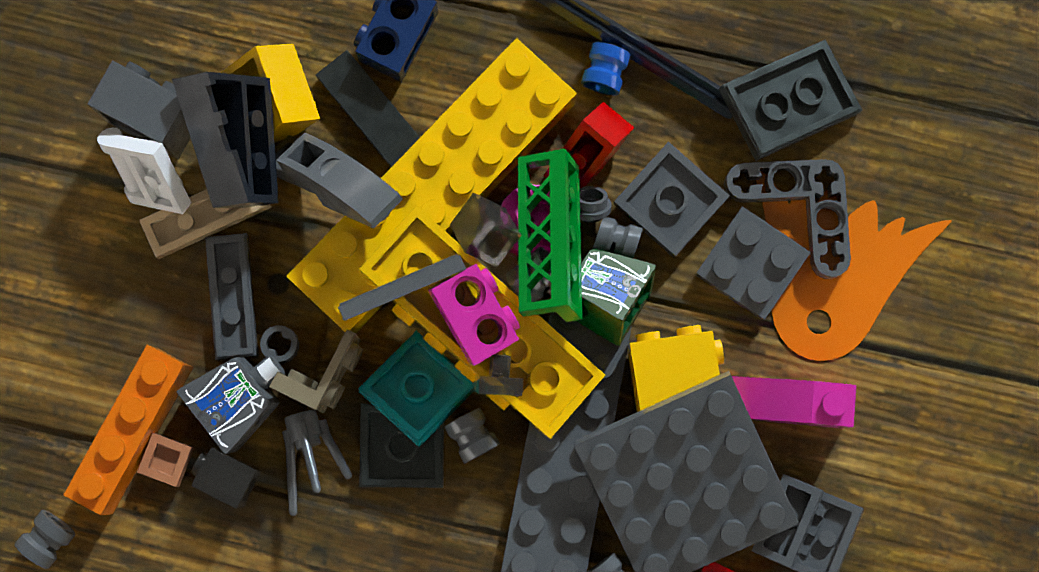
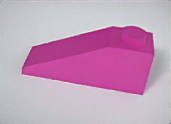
(798, 401)

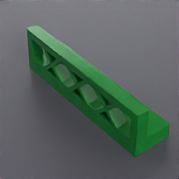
(563, 238)

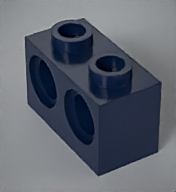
(405, 34)

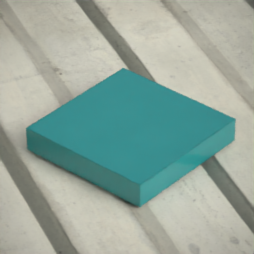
(417, 389)

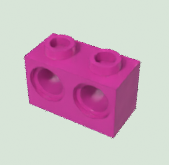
(464, 320)

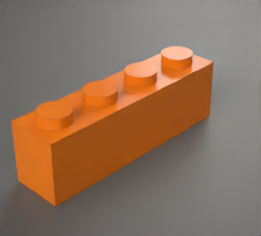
(127, 431)

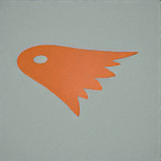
(855, 296)

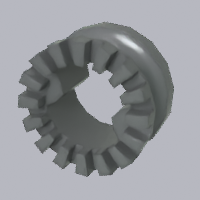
(287, 334)

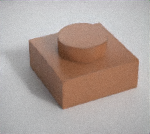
(165, 460)

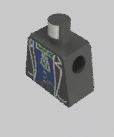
(233, 400)

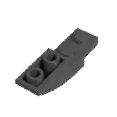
(335, 179)

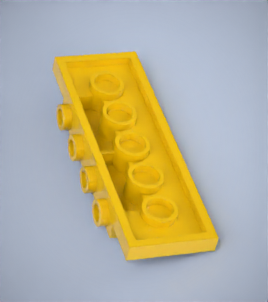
(551, 367)

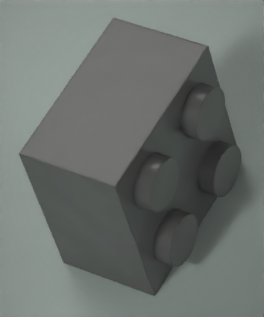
(141, 106)

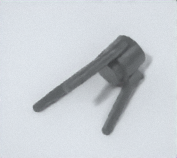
(304, 433)

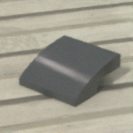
(822, 532)

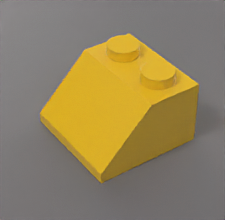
(290, 94)

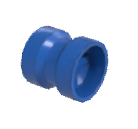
(605, 68)

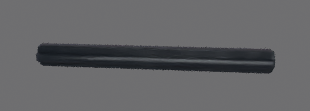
(641, 52)

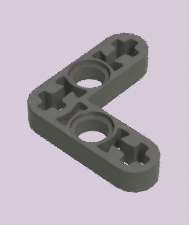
(805, 189)

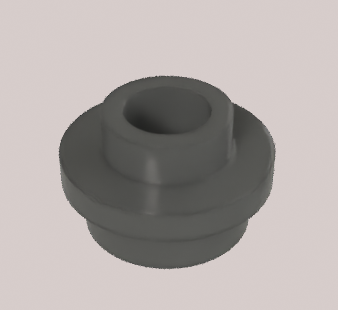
(594, 204)

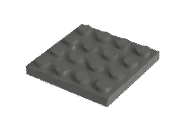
(686, 479)

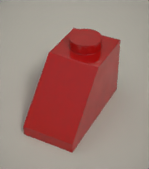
(596, 141)

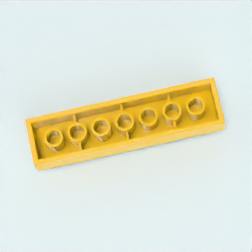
(457, 156)

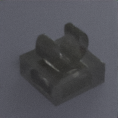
(498, 380)

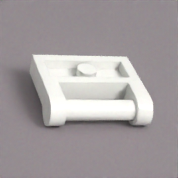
(145, 171)

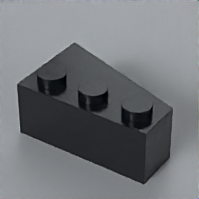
(231, 136)

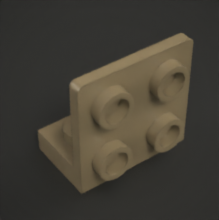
(329, 389)

